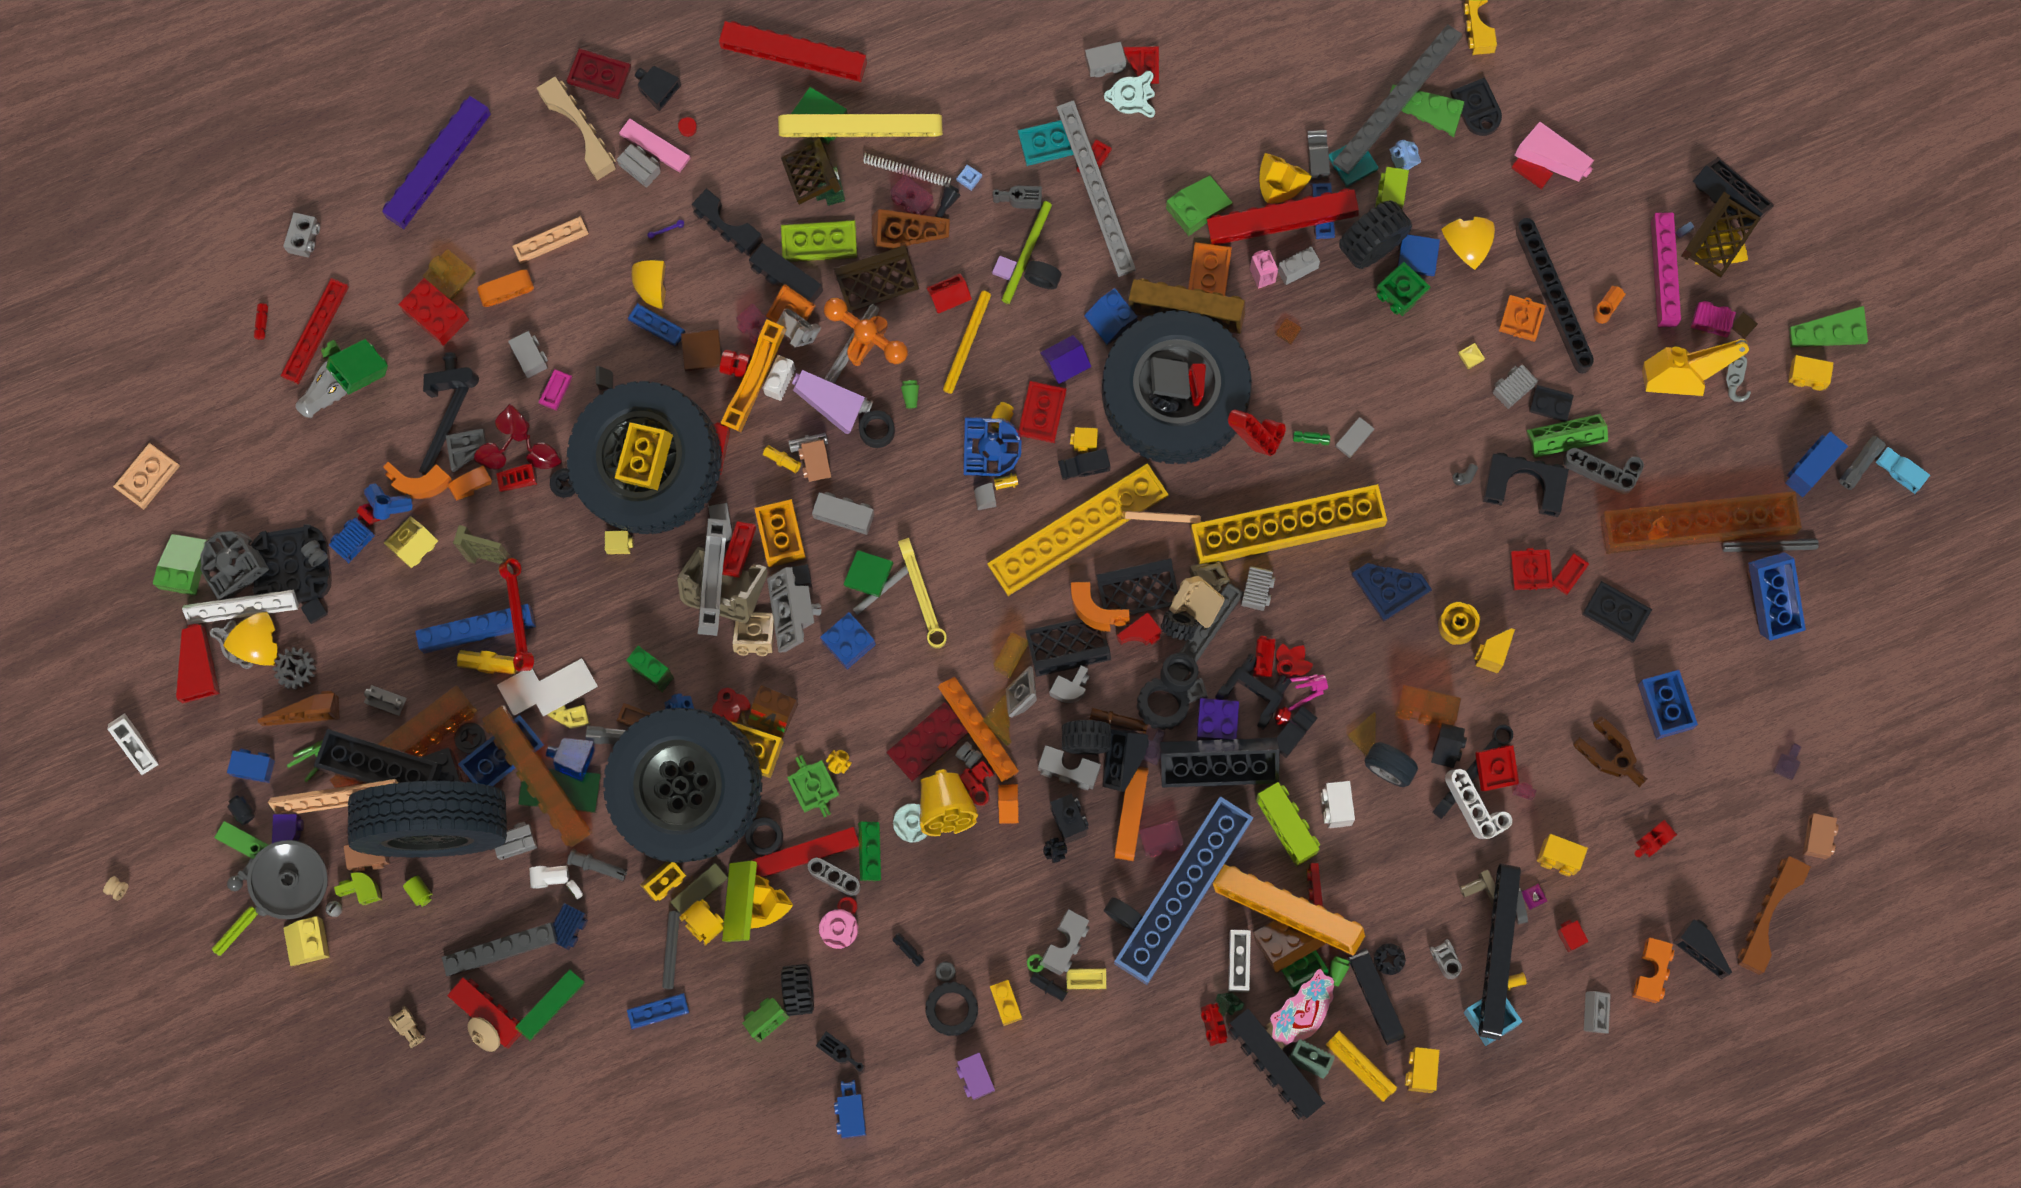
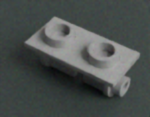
(384, 700)

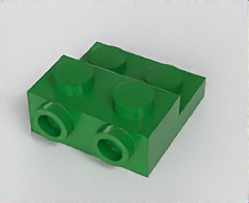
(1402, 289)
(1303, 970)

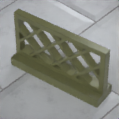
(475, 547)

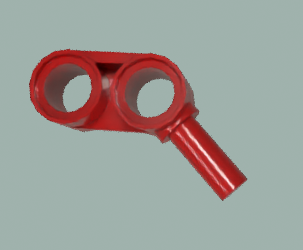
(1655, 839)

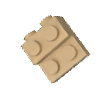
(755, 635)

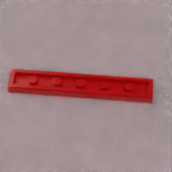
(314, 331)
(804, 852)

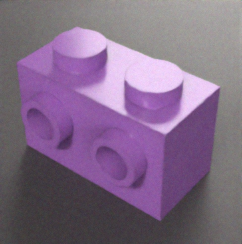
(975, 1076)

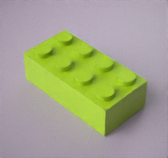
(1287, 824)

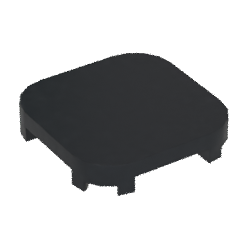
(289, 566)

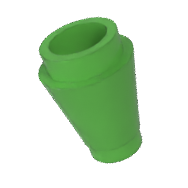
(910, 393)
(1338, 969)

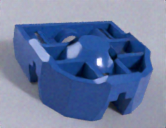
(978, 428)

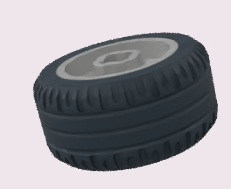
(1391, 764)

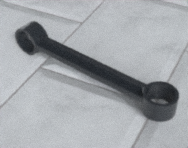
(1449, 800)

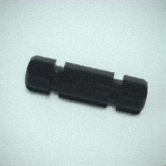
(908, 949)

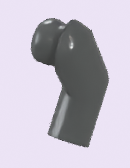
(1465, 478)

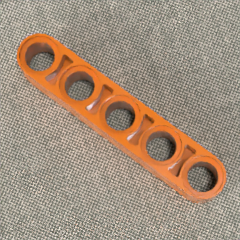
(1131, 816)

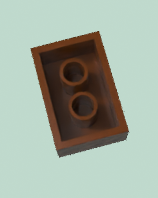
(1284, 944)

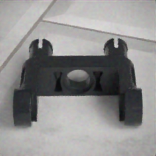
(1271, 695)

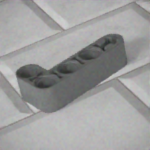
(1601, 466)

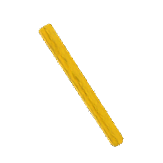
(966, 342)

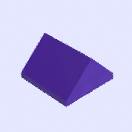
(1066, 359)

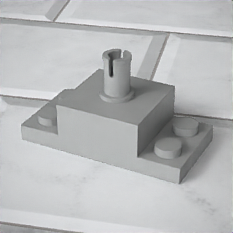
(790, 609)

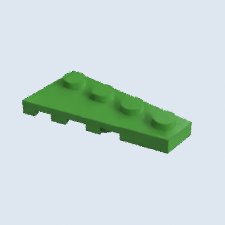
(1836, 329)

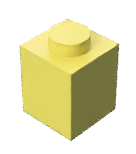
(618, 542)

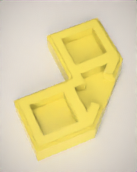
(571, 717)

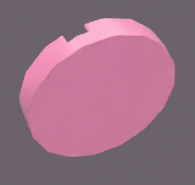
(838, 928)

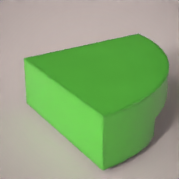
(332, 349)

